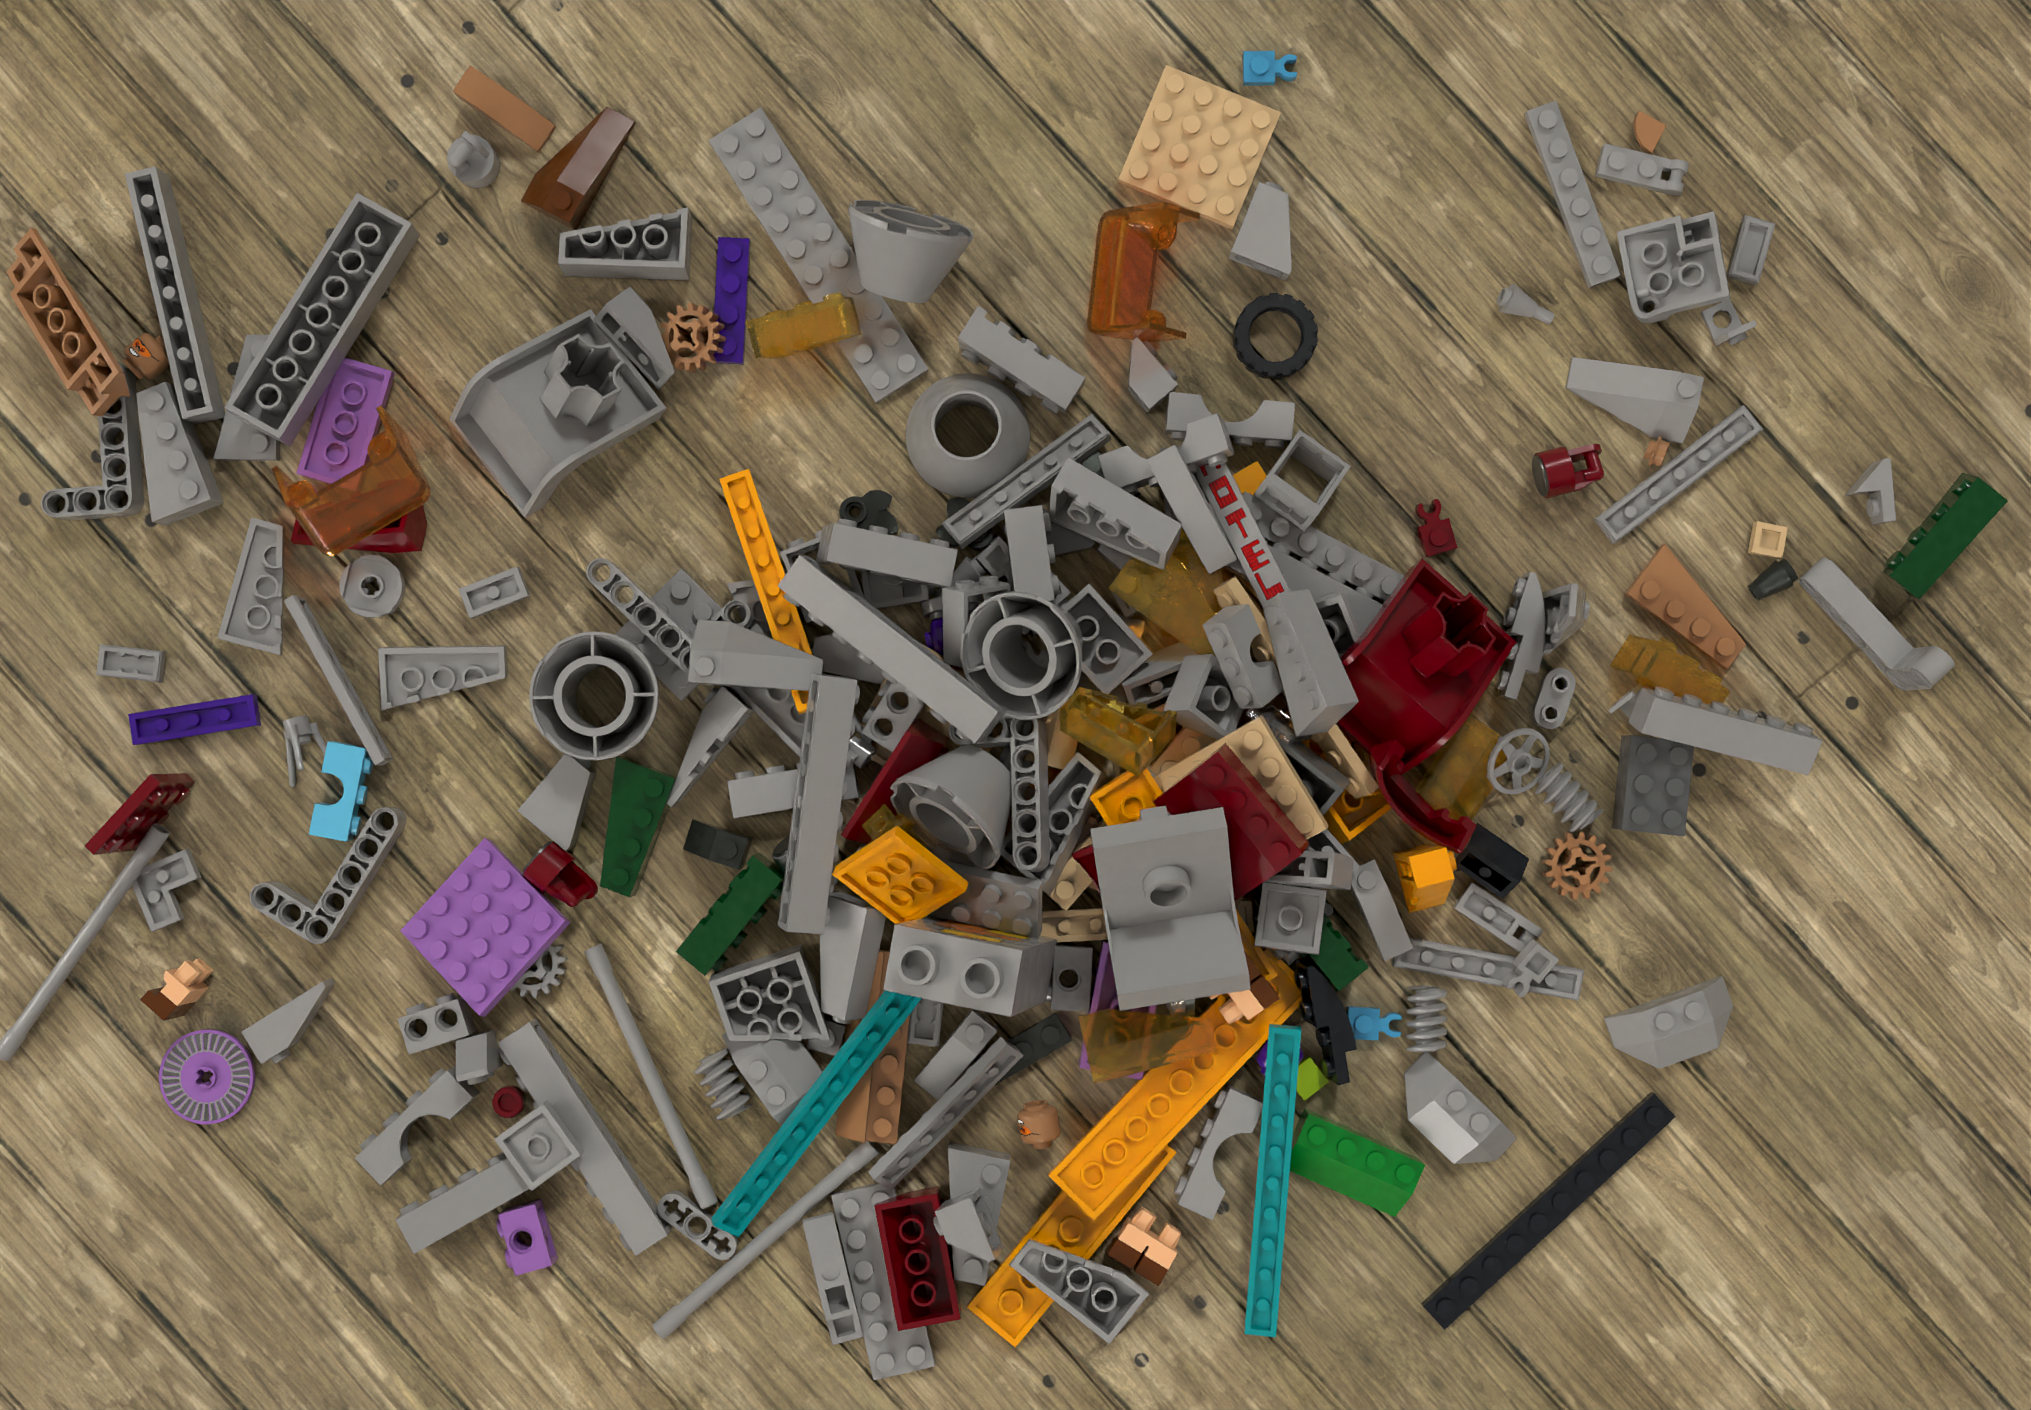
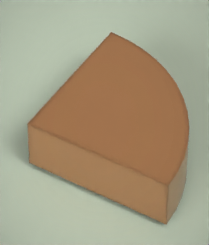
(1647, 131)

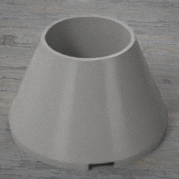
(902, 250)
(967, 475)
(999, 664)
(556, 686)
(958, 804)

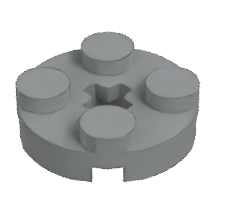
(364, 570)

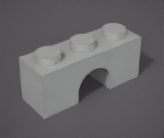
(1230, 637)

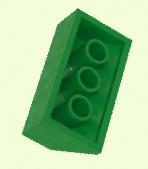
(1353, 1163)

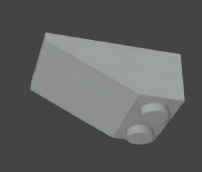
(1109, 645)

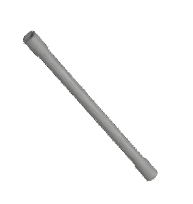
(145, 851)
(604, 972)
(678, 1314)

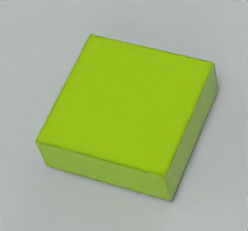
(1309, 1078)

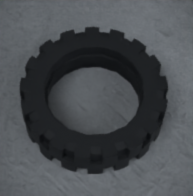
(1295, 310)

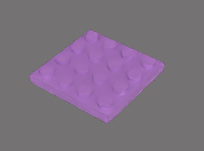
(485, 927)

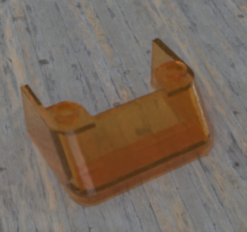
(1126, 271)
(362, 499)

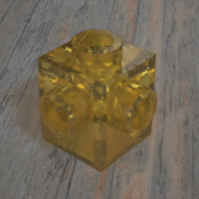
(885, 820)

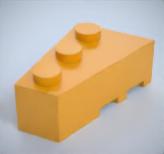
(1425, 875)

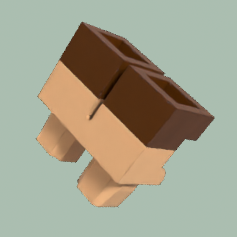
(181, 990)
(1249, 1001)
(1143, 1249)

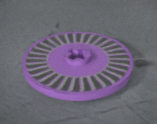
(231, 1079)

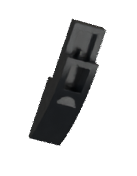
(1326, 1012)

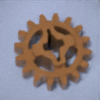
(703, 333)
(1572, 853)

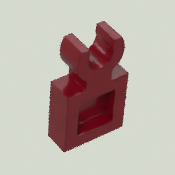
(1436, 534)

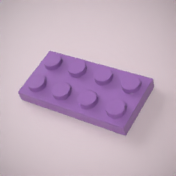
(345, 421)

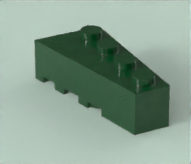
(1944, 534)
(634, 823)
(732, 914)
(1335, 956)

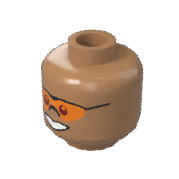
(146, 356)
(1038, 1124)

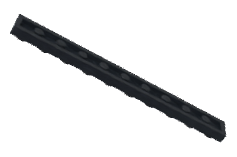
(1548, 1210)

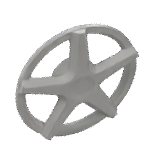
(1518, 760)

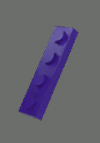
(732, 297)
(194, 719)

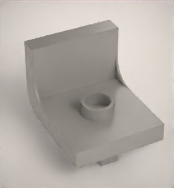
(552, 408)
(1170, 907)

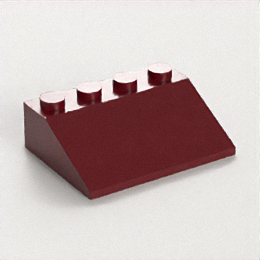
(1258, 830)

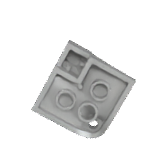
(1673, 266)

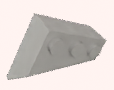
(770, 999)

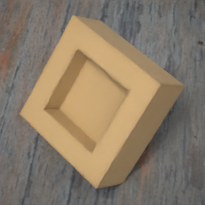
(1767, 540)

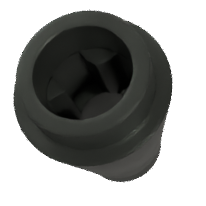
(1773, 580)

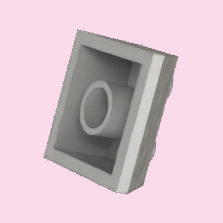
(1203, 697)
(969, 1225)

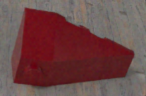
(400, 536)

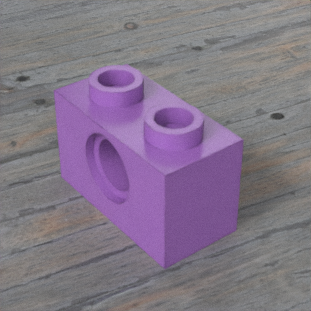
(532, 1219)

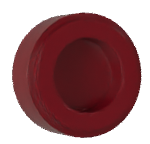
(509, 1101)

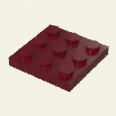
(139, 812)

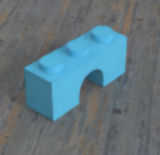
(340, 819)

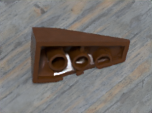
(575, 174)

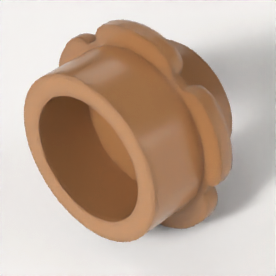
(1656, 452)

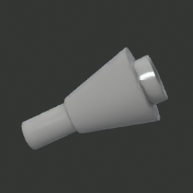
(1516, 302)
(967, 570)

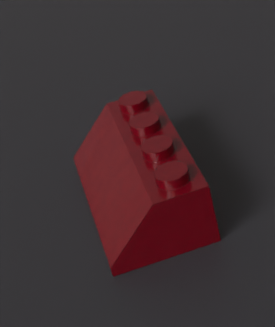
(916, 748)
(917, 1260)

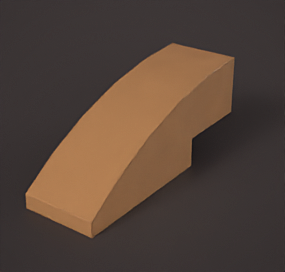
(504, 108)

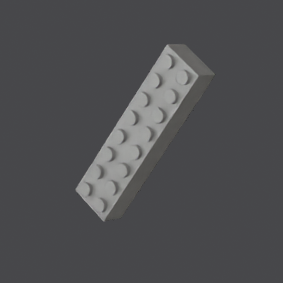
(322, 320)

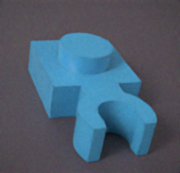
(1261, 68)
(1367, 1022)

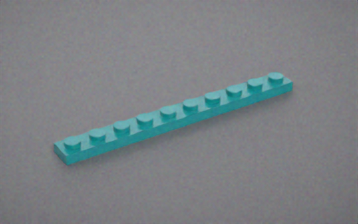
(813, 1111)
(1272, 1180)

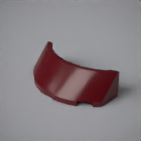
(1411, 806)

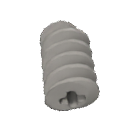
(1568, 798)
(1427, 1019)
(722, 1084)

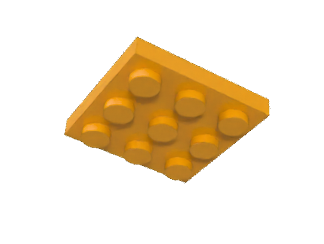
(900, 877)

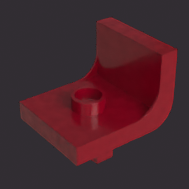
(1421, 666)

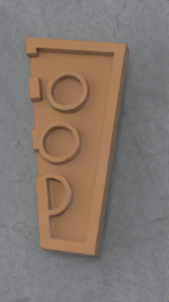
(1681, 605)

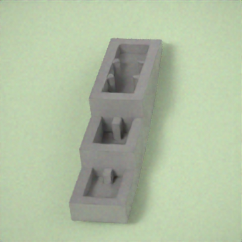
(1192, 509)

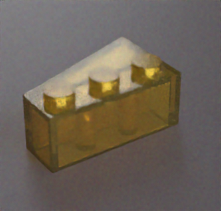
(804, 327)

